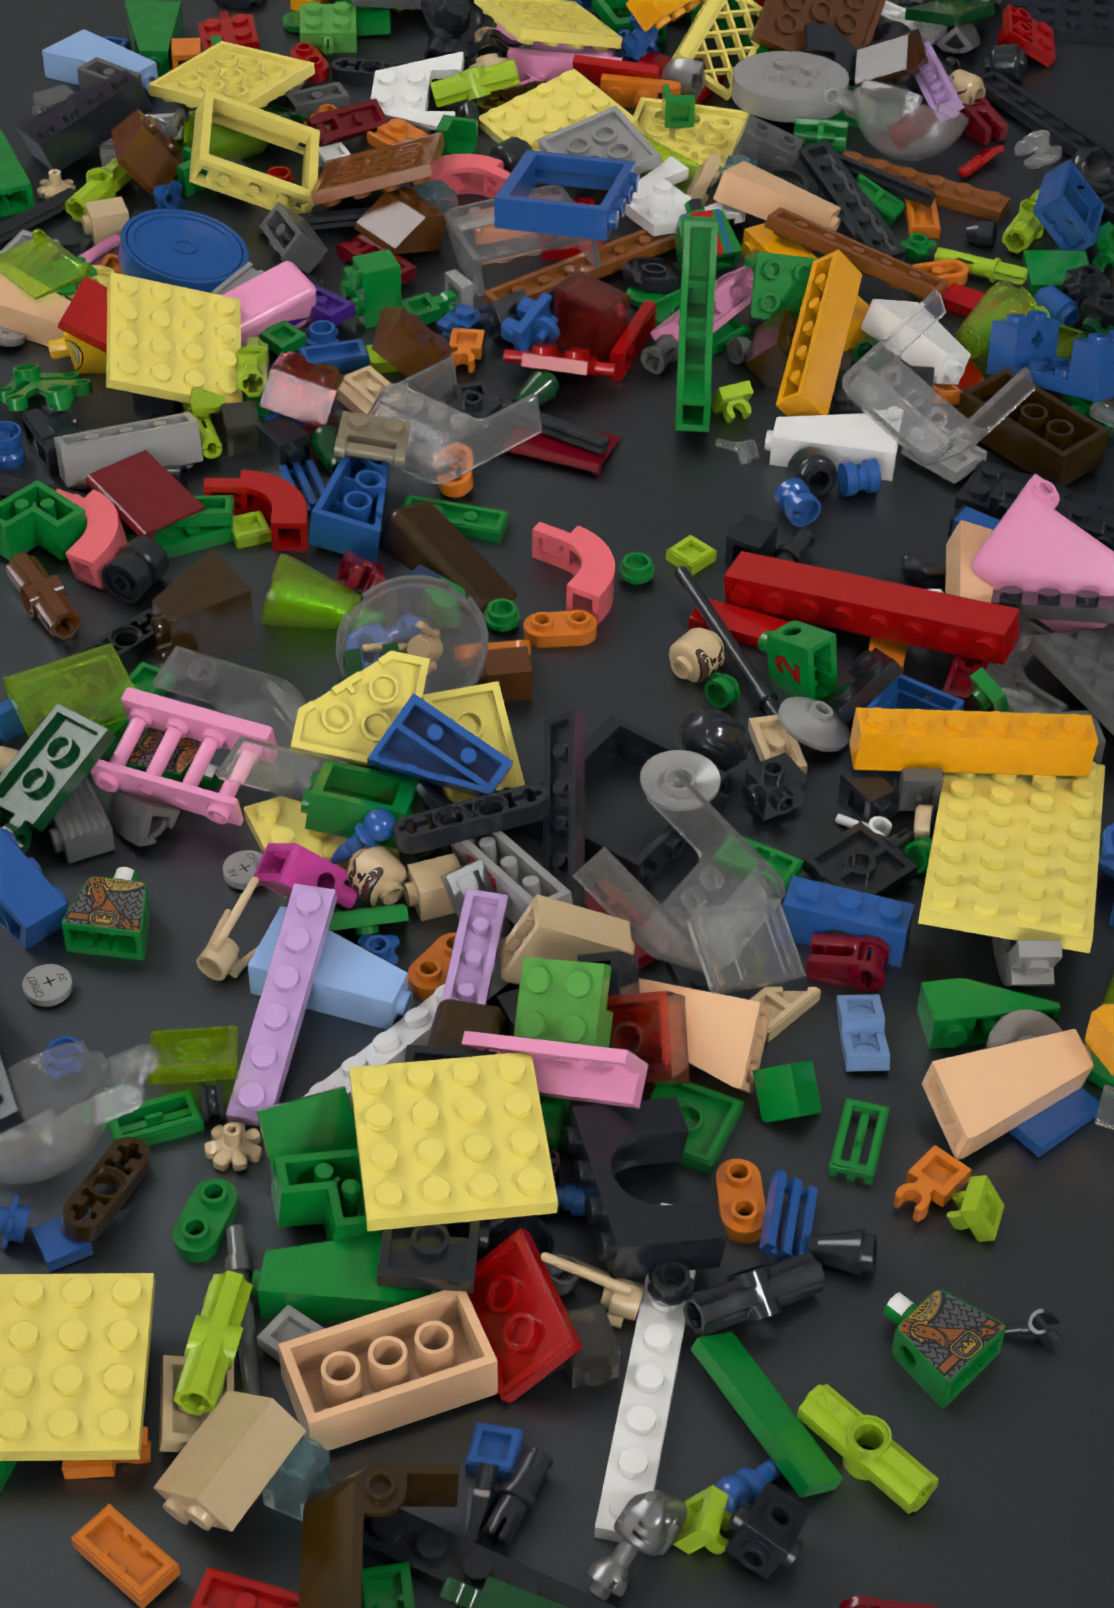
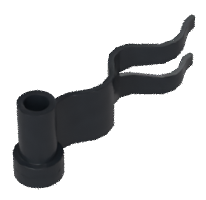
(442, 43)

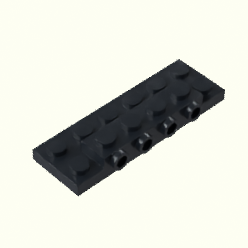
(995, 488)
(433, 1254)

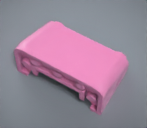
(1044, 549)

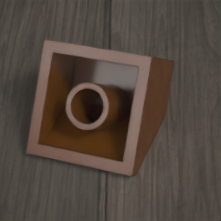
(145, 151)
(404, 222)
(407, 342)

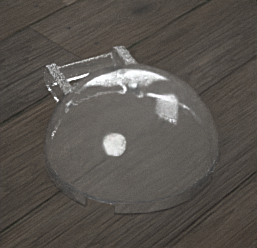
(897, 121)
(391, 615)
(67, 1105)

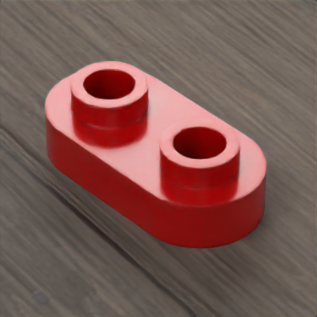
(307, 52)

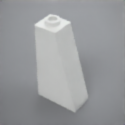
(933, 349)
(839, 436)

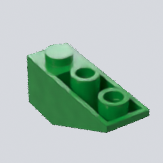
(966, 1010)

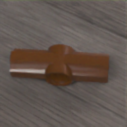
(43, 596)

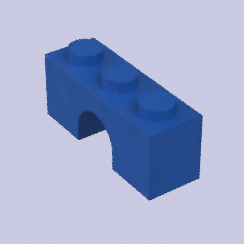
(823, 907)

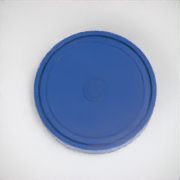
(180, 249)

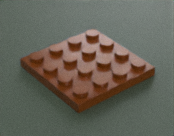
(378, 169)

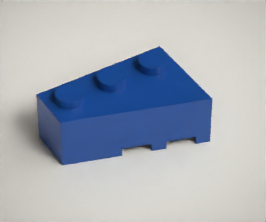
(439, 751)

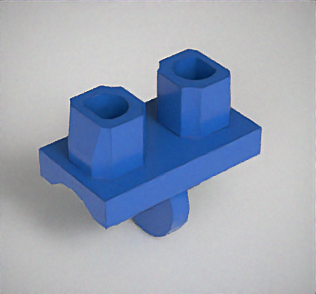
(638, 43)
(536, 324)

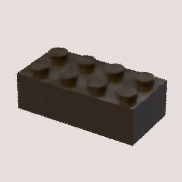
(1040, 432)

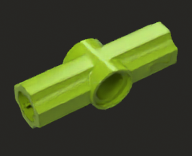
(475, 83)
(100, 185)
(1024, 227)
(253, 366)
(213, 1343)
(886, 1466)

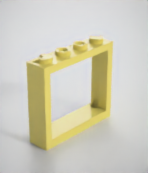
(240, 180)

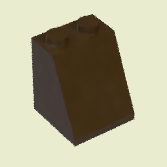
(204, 612)

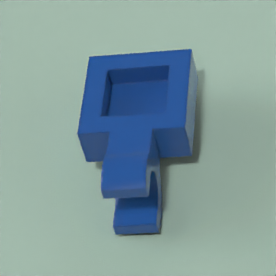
(460, 317)

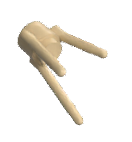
(422, 645)
(221, 952)
(619, 1295)

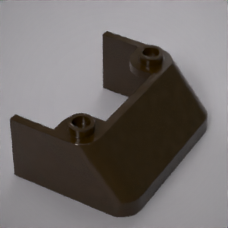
(336, 1521)

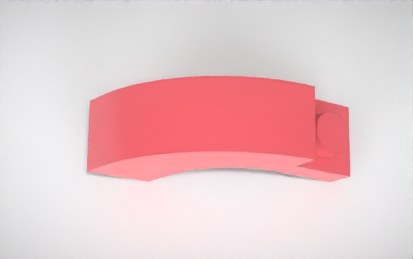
(471, 174)
(101, 540)
(584, 557)

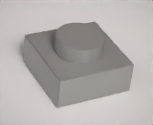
(461, 286)
(285, 1327)

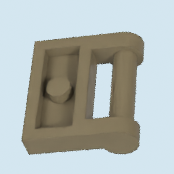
(373, 438)

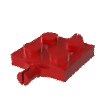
(237, 30)
(571, 361)

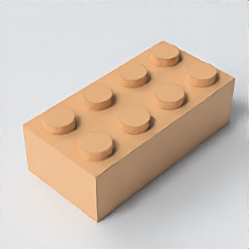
(388, 1369)

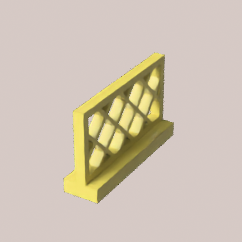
(699, 31)

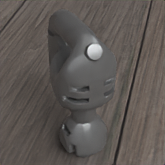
(642, 1530)

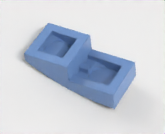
(862, 1033)

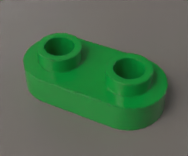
(208, 1217)

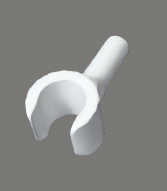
(877, 824)

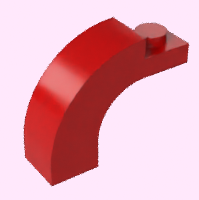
(276, 498)

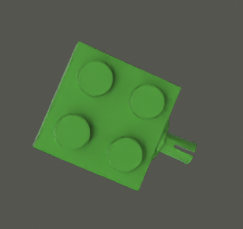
(329, 27)
(564, 1002)

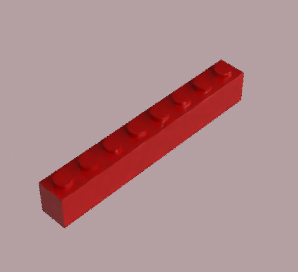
(873, 607)

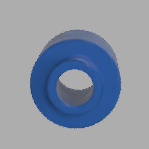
(1058, 305)

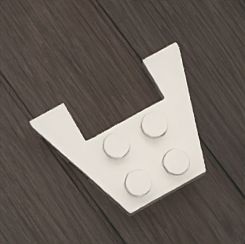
(406, 89)
(660, 203)

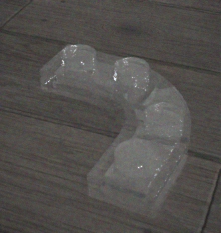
(1011, 678)

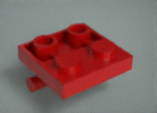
(1028, 34)

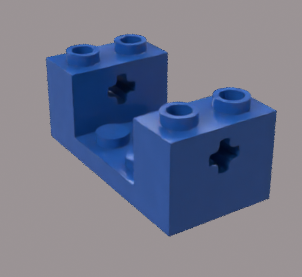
(1032, 343)

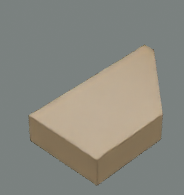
(785, 1006)

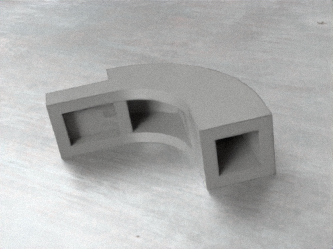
(1026, 961)

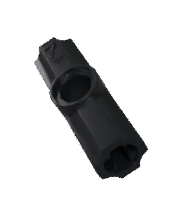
(753, 1294)

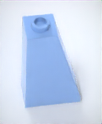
(76, 50)
(347, 980)

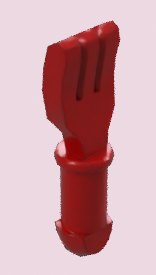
(978, 161)

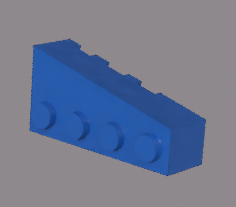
(351, 508)
(28, 902)

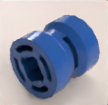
(11, 450)
(859, 477)
(797, 502)

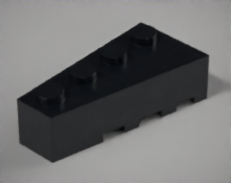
(83, 121)

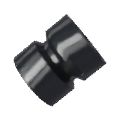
(135, 569)

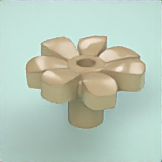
(54, 185)
(233, 1146)

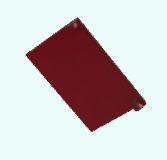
(559, 452)
(144, 493)

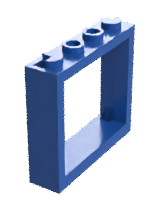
(518, 212)

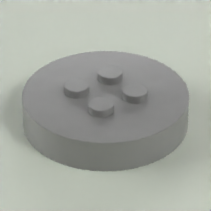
(786, 85)

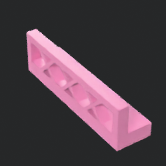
(543, 65)
(731, 296)
(574, 1070)

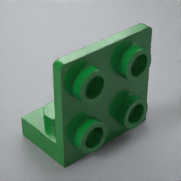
(777, 283)

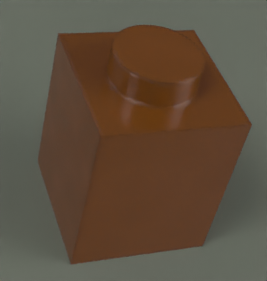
(512, 670)

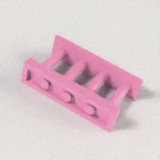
(178, 721)

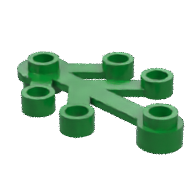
(56, 387)

